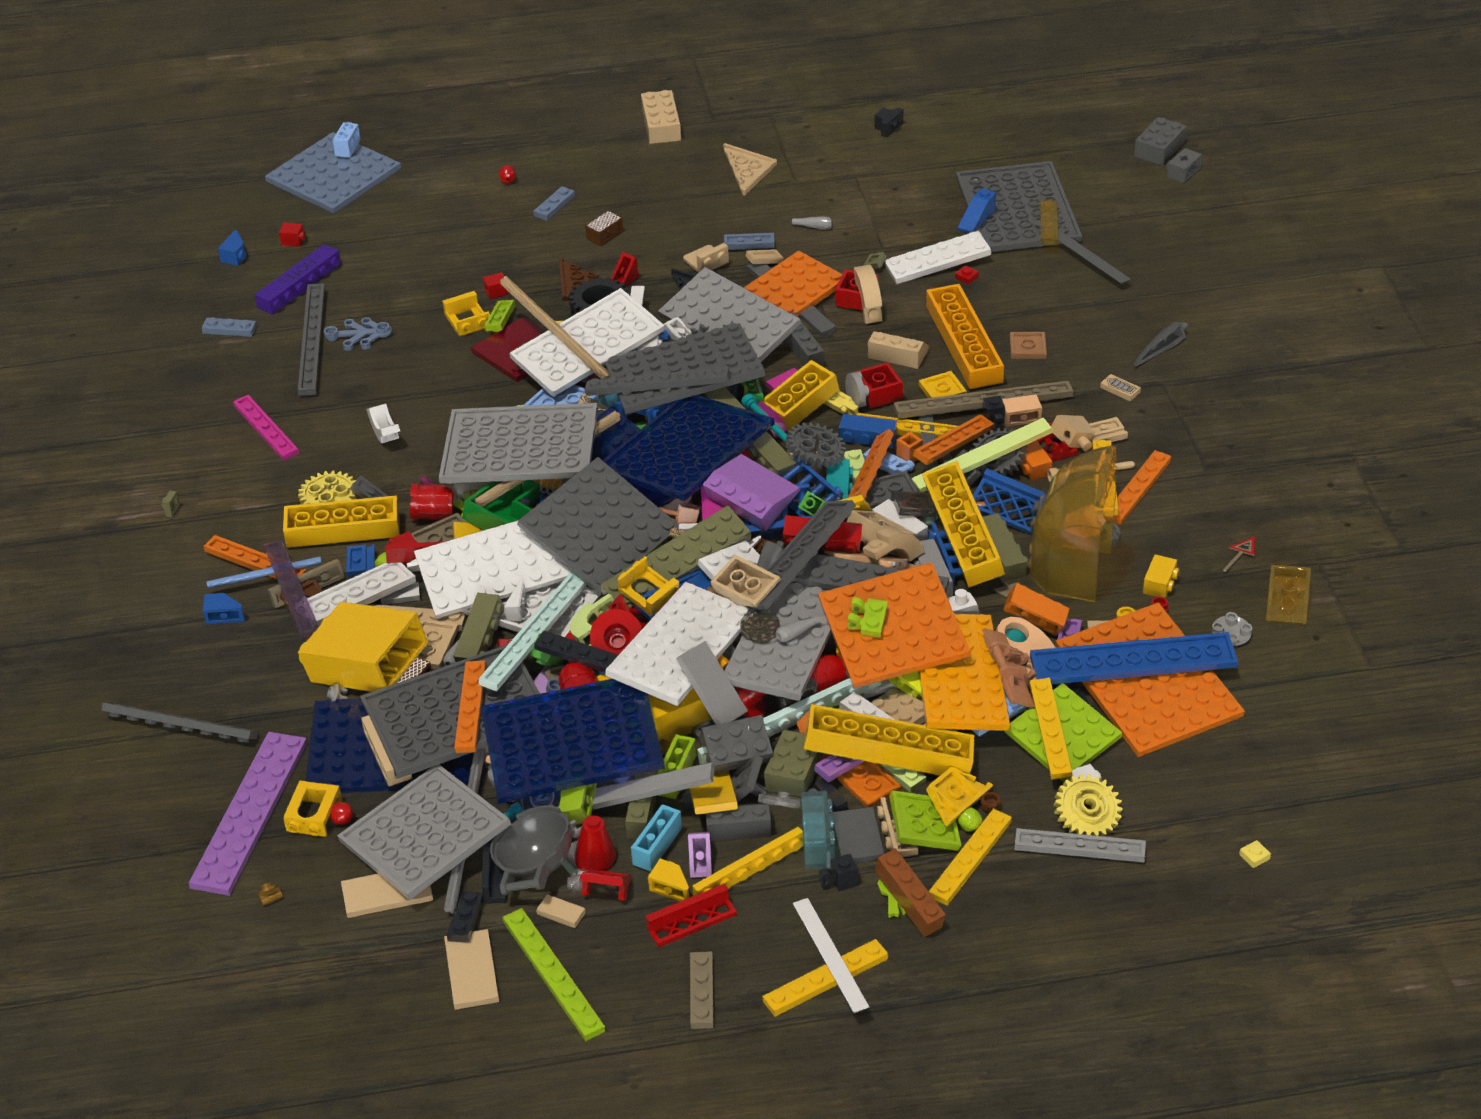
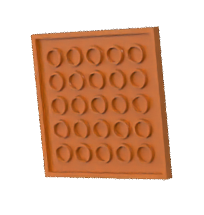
(916, 631)

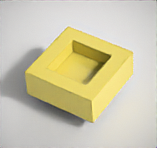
(1255, 854)

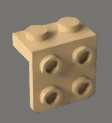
(708, 257)

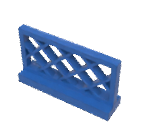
(1015, 490)

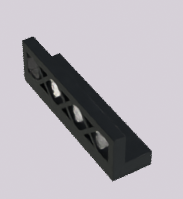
(491, 878)

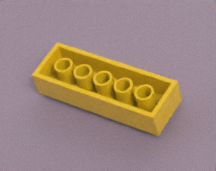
(341, 521)

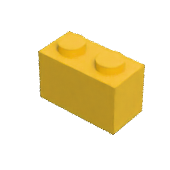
(1160, 576)

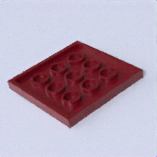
(497, 347)

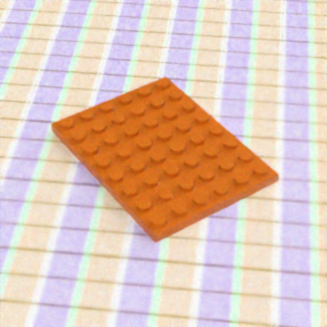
(1161, 707)

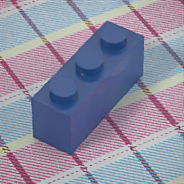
(865, 429)

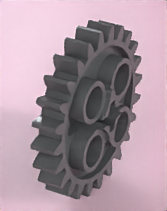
(828, 448)
(1005, 463)

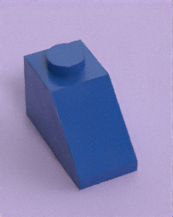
(232, 250)
(222, 609)

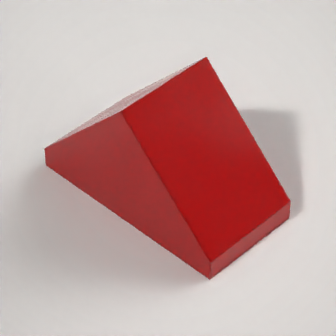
(626, 269)

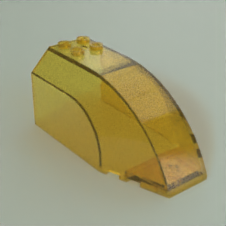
(1075, 525)

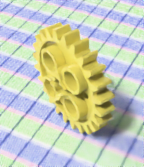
(327, 488)

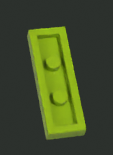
(499, 315)

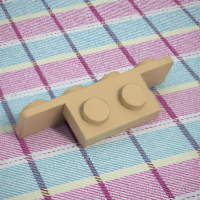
(888, 828)

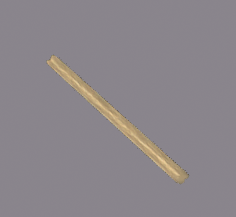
(556, 329)
(505, 486)

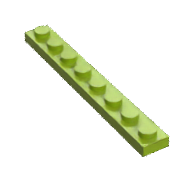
(554, 974)

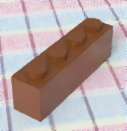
(910, 892)

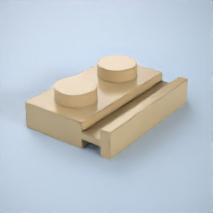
(1109, 430)

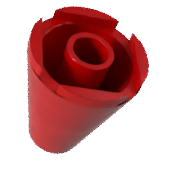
(594, 846)

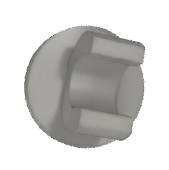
(336, 692)

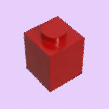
(292, 234)
(493, 286)

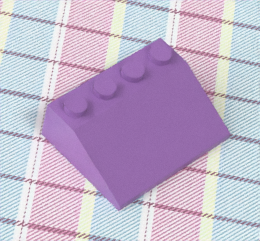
(750, 490)

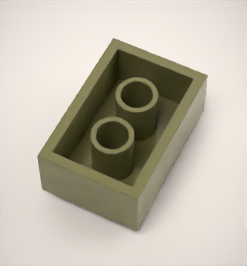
(791, 765)

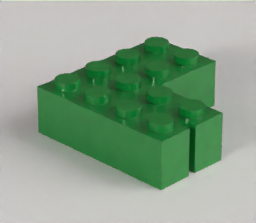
(504, 509)

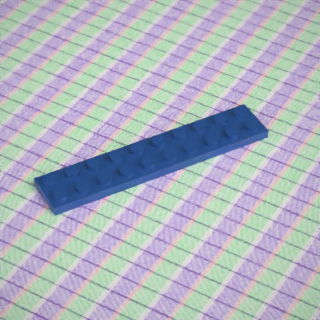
(1134, 658)

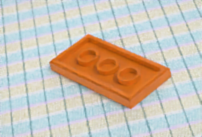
(868, 782)

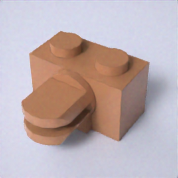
(685, 514)

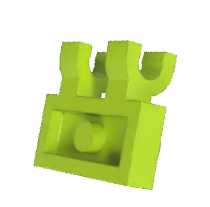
(873, 619)

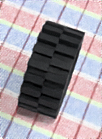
(592, 292)

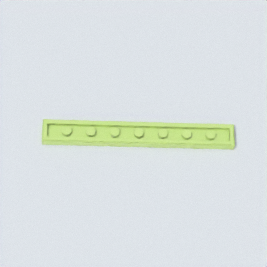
(994, 449)

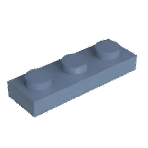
(554, 203)
(749, 241)
(229, 327)

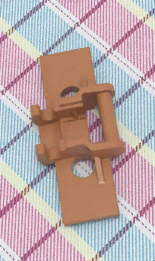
(1012, 672)

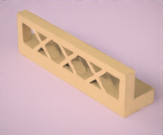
(380, 753)

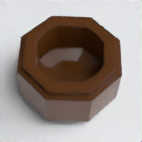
(990, 801)

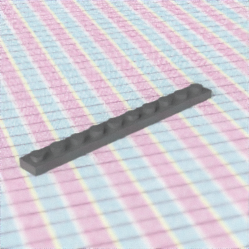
(311, 340)

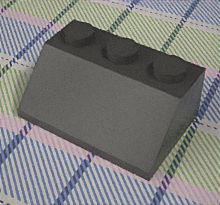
(741, 823)

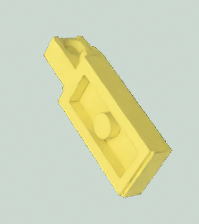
(842, 403)

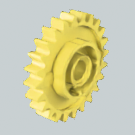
(1089, 791)

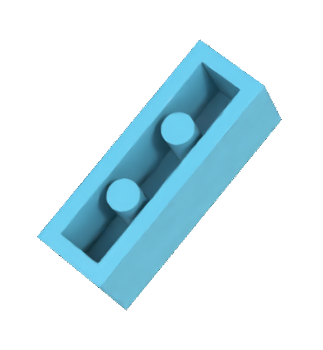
(656, 837)

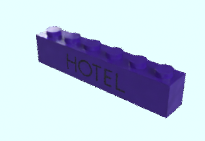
(295, 280)

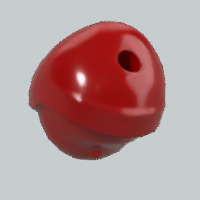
(507, 174)
(341, 813)

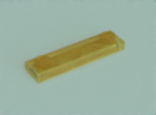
(1048, 222)

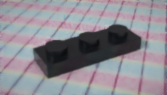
(465, 916)

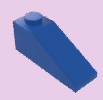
(978, 211)

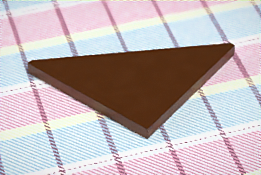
(571, 276)

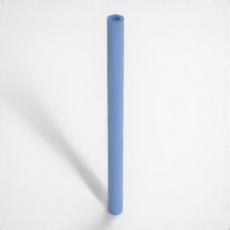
(259, 573)

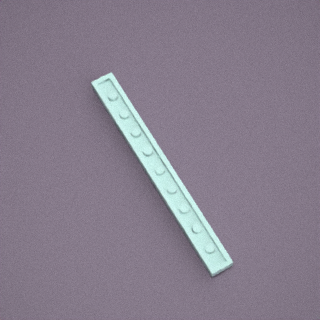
(524, 641)
(792, 714)

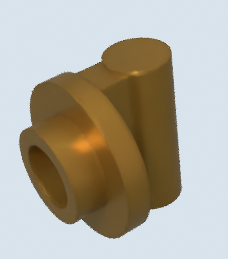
(269, 893)

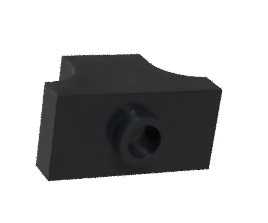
(888, 120)

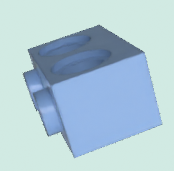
(346, 139)

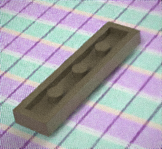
(323, 575)
(701, 990)

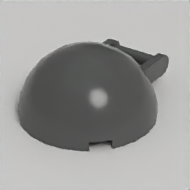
(532, 847)

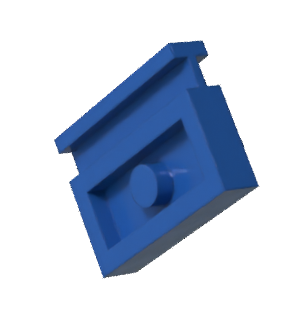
(359, 559)

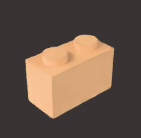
(1022, 410)

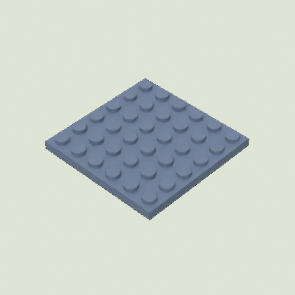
(332, 179)

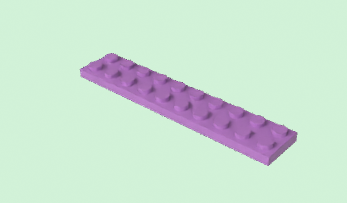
(248, 814)

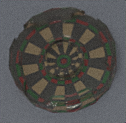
(759, 626)

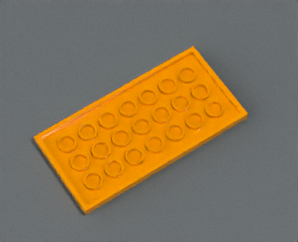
(968, 690)

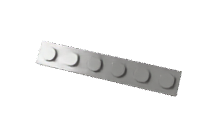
(1080, 845)

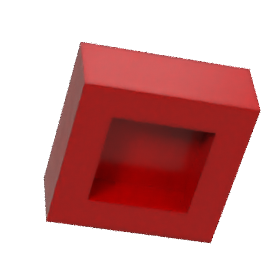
(966, 275)

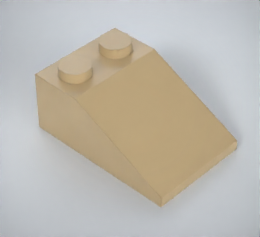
(744, 582)

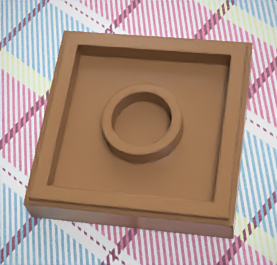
(1028, 345)

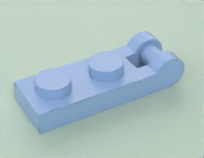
(894, 464)

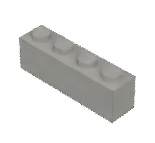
(933, 555)

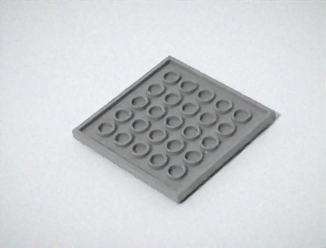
(423, 831)

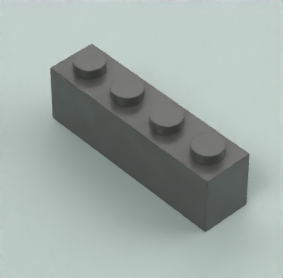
(805, 345)

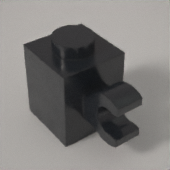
(994, 410)
(842, 872)

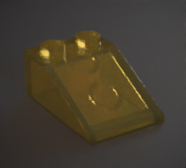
(1288, 594)

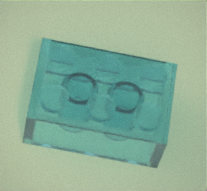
(816, 829)

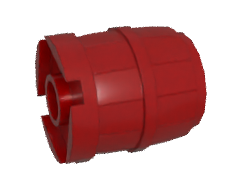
(431, 501)
(828, 672)
(575, 675)

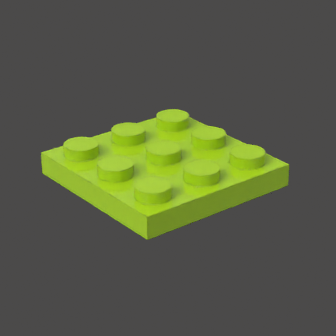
(920, 823)

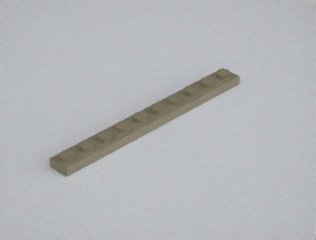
(974, 400)

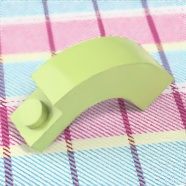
(584, 618)

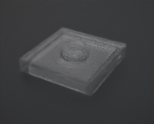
(780, 799)

